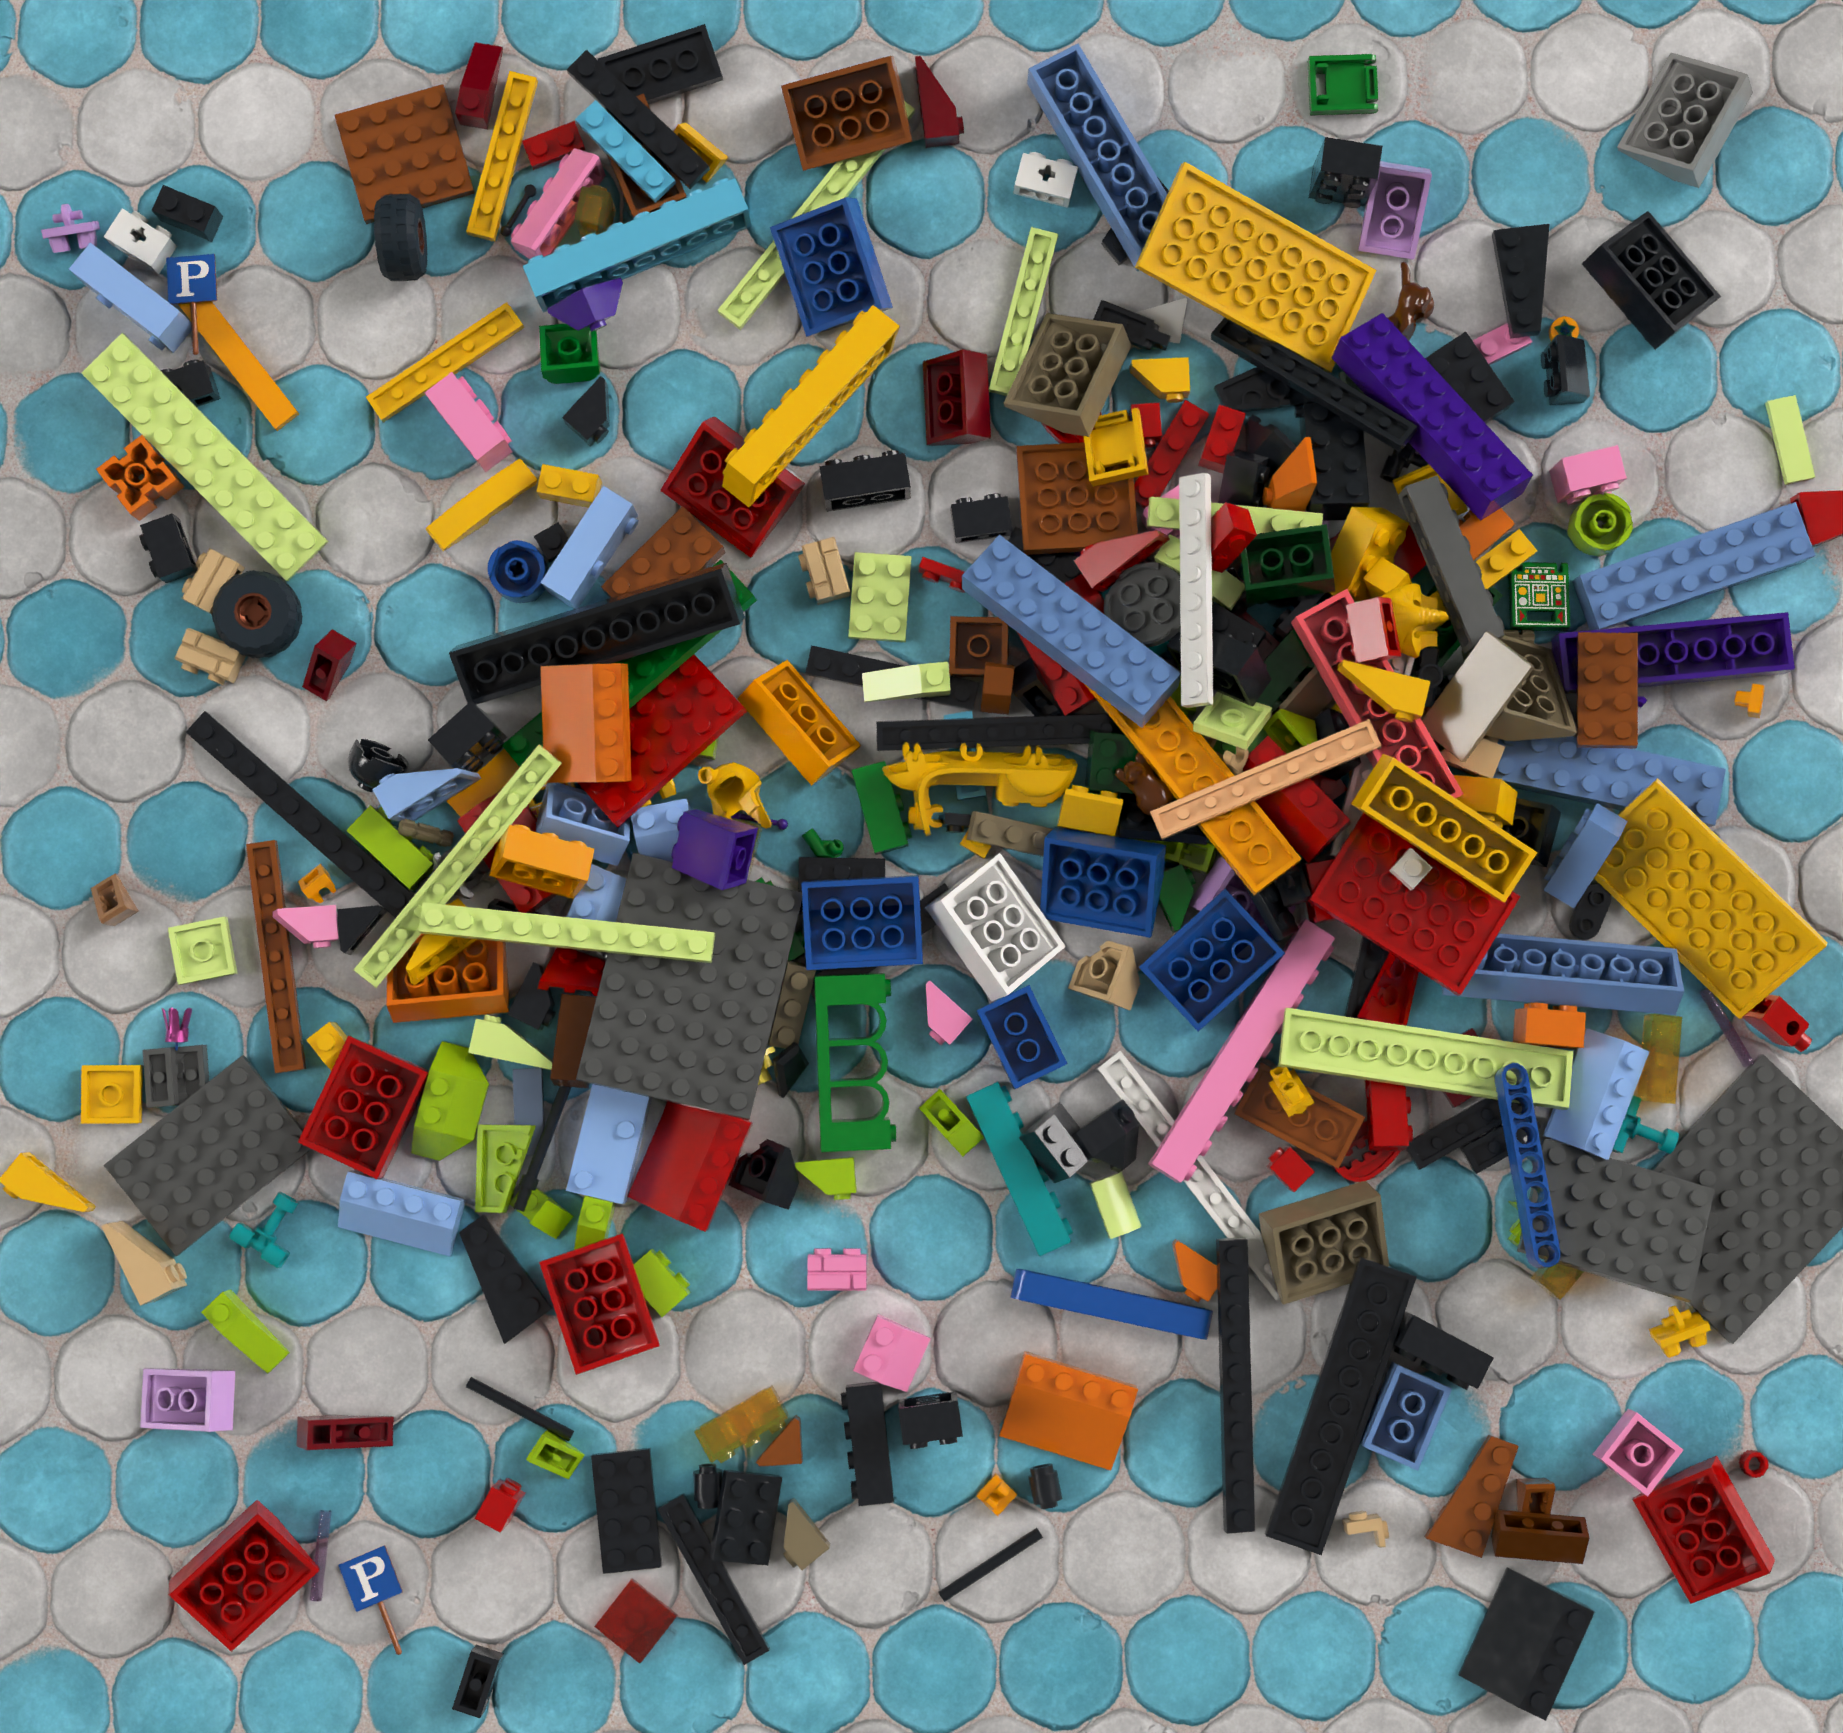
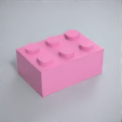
(470, 420)

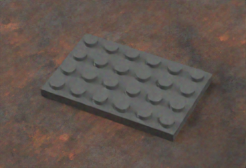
(209, 1155)
(1625, 1221)

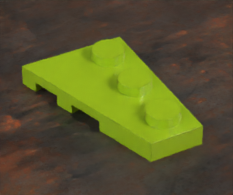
(499, 1164)

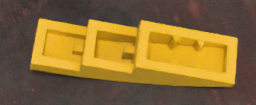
(481, 504)

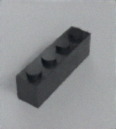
(869, 1443)

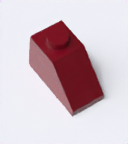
(328, 664)

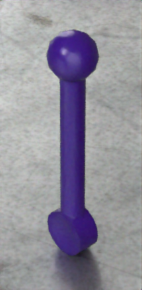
(782, 824)

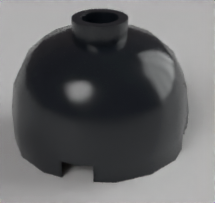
(371, 762)

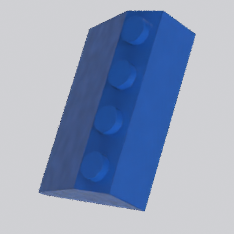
(830, 265)
(1101, 881)
(862, 922)
(1211, 960)

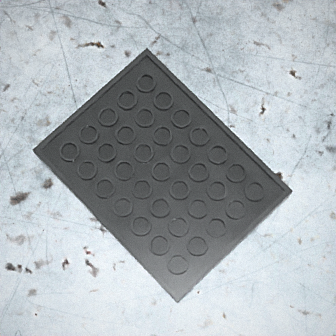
(692, 1026)
(1773, 1196)

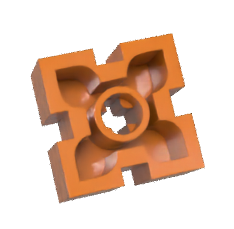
(124, 473)

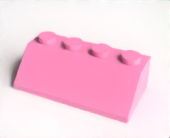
(556, 209)

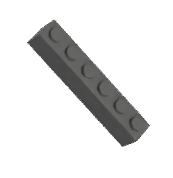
(1450, 562)

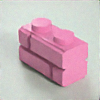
(837, 1271)

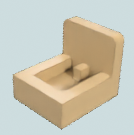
(1361, 1522)

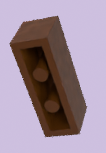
(570, 1040)
(1540, 1536)

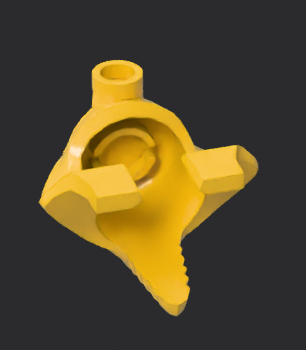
(1414, 610)
(734, 789)

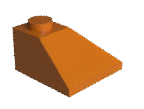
(1293, 481)

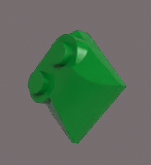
(568, 354)

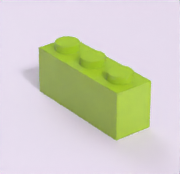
(393, 850)

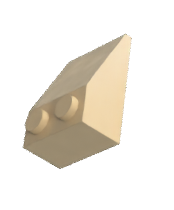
(145, 1265)

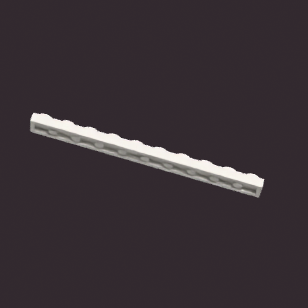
(1204, 1182)

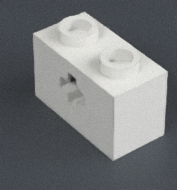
(1055, 190)
(125, 236)

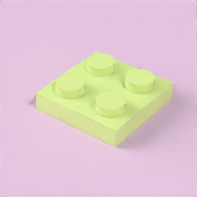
(1232, 720)
(202, 950)

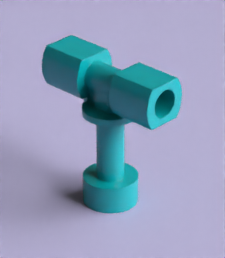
(1631, 1127)
(263, 1238)

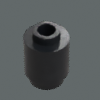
(707, 1485)
(1045, 1486)

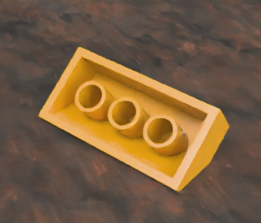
(798, 722)

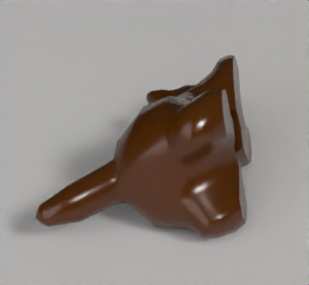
(1413, 303)
(1145, 784)

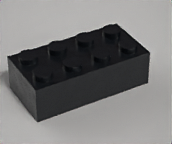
(1338, 462)

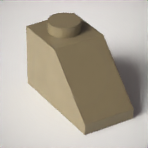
(802, 1537)

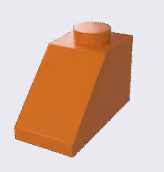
(1195, 1272)

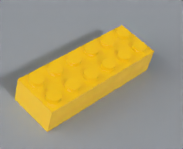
(1443, 828)

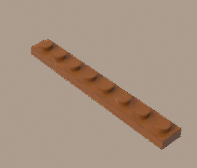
(275, 957)

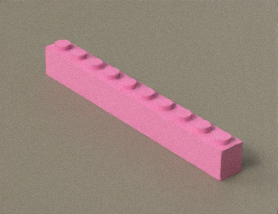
(1241, 1052)

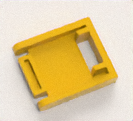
(1116, 443)

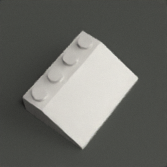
(995, 927)

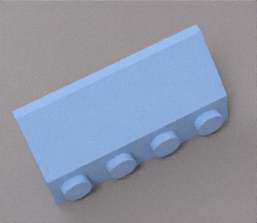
(1600, 1094)
(400, 1212)

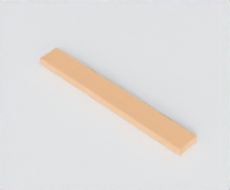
(1265, 779)

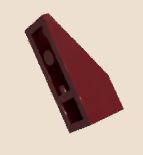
(479, 86)
(938, 112)
(344, 1431)

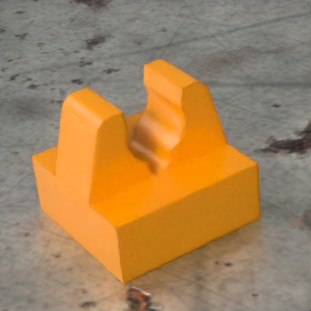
(1751, 700)
(315, 881)
(996, 1494)

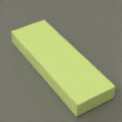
(1790, 440)

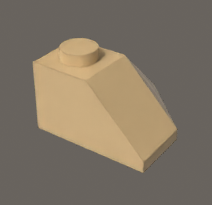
(1108, 975)

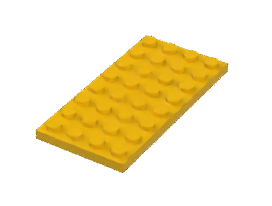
(1254, 267)
(1705, 902)

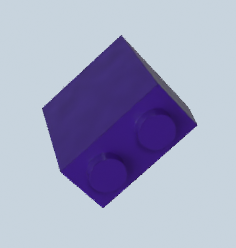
(713, 849)

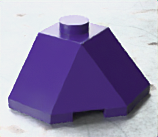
(589, 306)

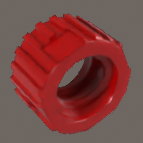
(1744, 1463)

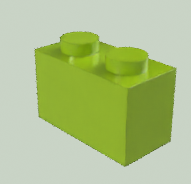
(659, 1282)

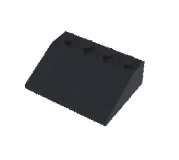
(1651, 279)
(1526, 1643)

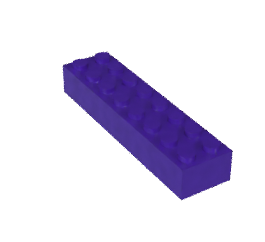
(1448, 430)
(1695, 650)

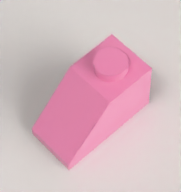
(310, 924)
(944, 1015)

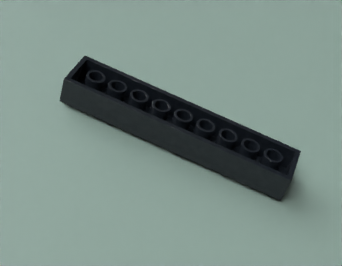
(599, 633)

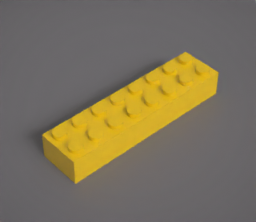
(809, 405)

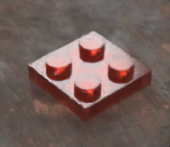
(636, 1620)

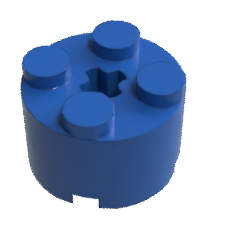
(512, 557)

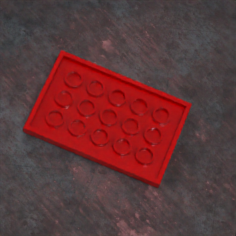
(667, 734)
(1434, 928)

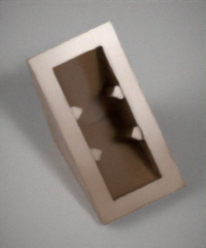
(112, 901)

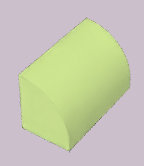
(1115, 1205)

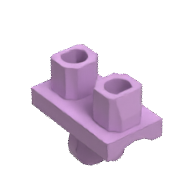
(58, 236)

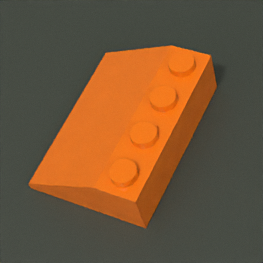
(587, 721)
(463, 986)
(1068, 1410)

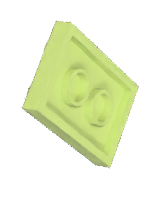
(879, 597)

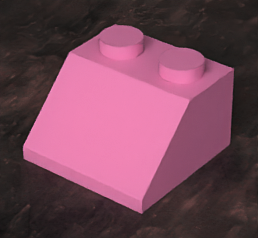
(891, 1353)

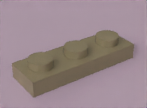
(1007, 833)
(791, 1005)

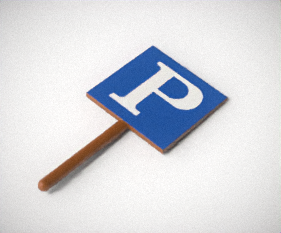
(192, 281)
(370, 1582)

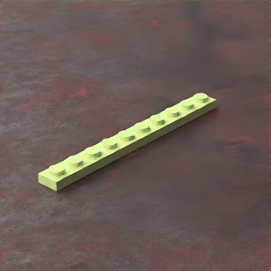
(768, 269)
(459, 863)
(567, 932)

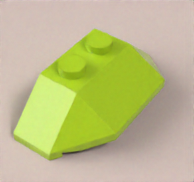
(449, 1103)

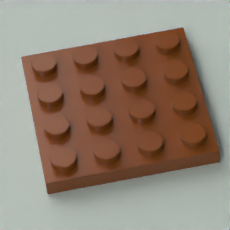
(405, 149)
(1062, 507)

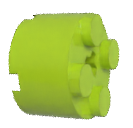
(1615, 528)

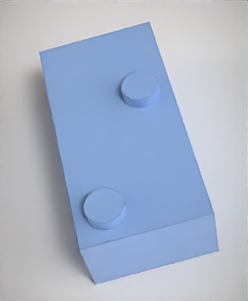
(132, 298)
(590, 547)
(609, 1144)

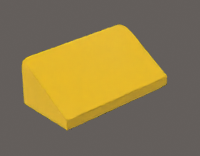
(703, 148)

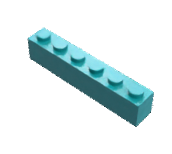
(1018, 1168)

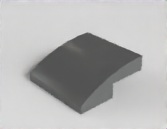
(174, 1074)

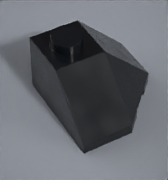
(1268, 442)
(1111, 1137)
(767, 1174)

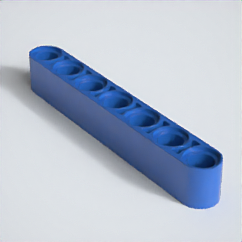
(1522, 1180)
(1111, 1304)

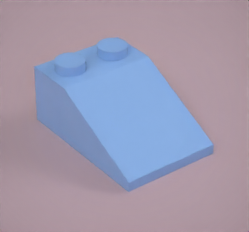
(419, 792)
(657, 828)
(599, 896)

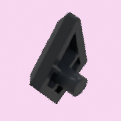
(788, 1068)

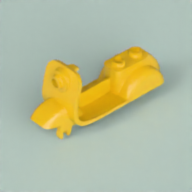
(1017, 776)

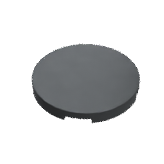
(1146, 603)

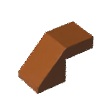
(997, 688)

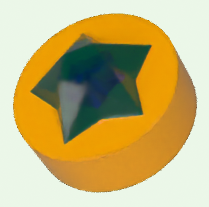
(1564, 326)

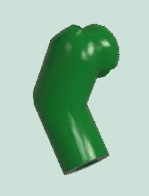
(823, 848)

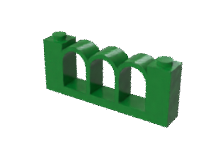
(858, 1133)

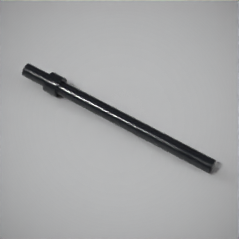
(529, 1181)

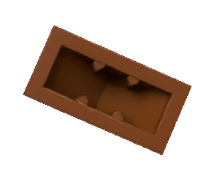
(786, 1447)
(1535, 1495)

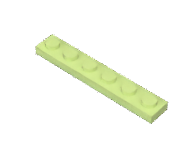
(1023, 309)
(1165, 514)

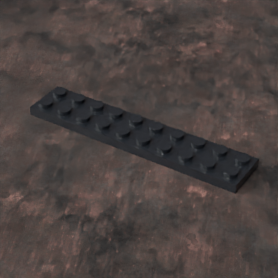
(1340, 1405)

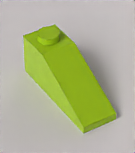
(245, 1330)

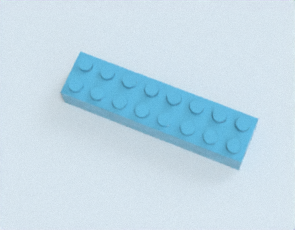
(640, 242)

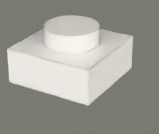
(1410, 869)

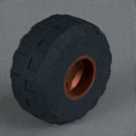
(400, 237)
(257, 614)

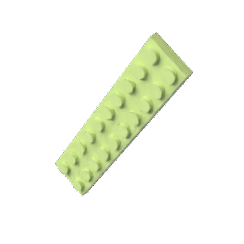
(204, 457)
(1420, 1057)

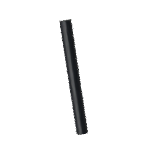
(520, 1409)
(990, 1564)

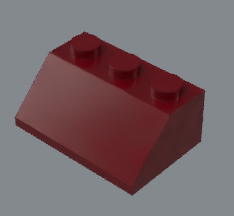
(956, 398)

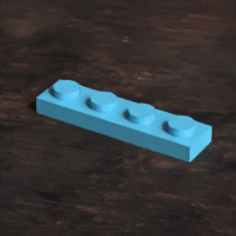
(625, 151)

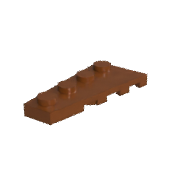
(1476, 1498)

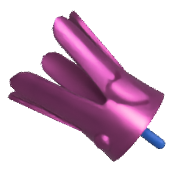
(174, 1032)

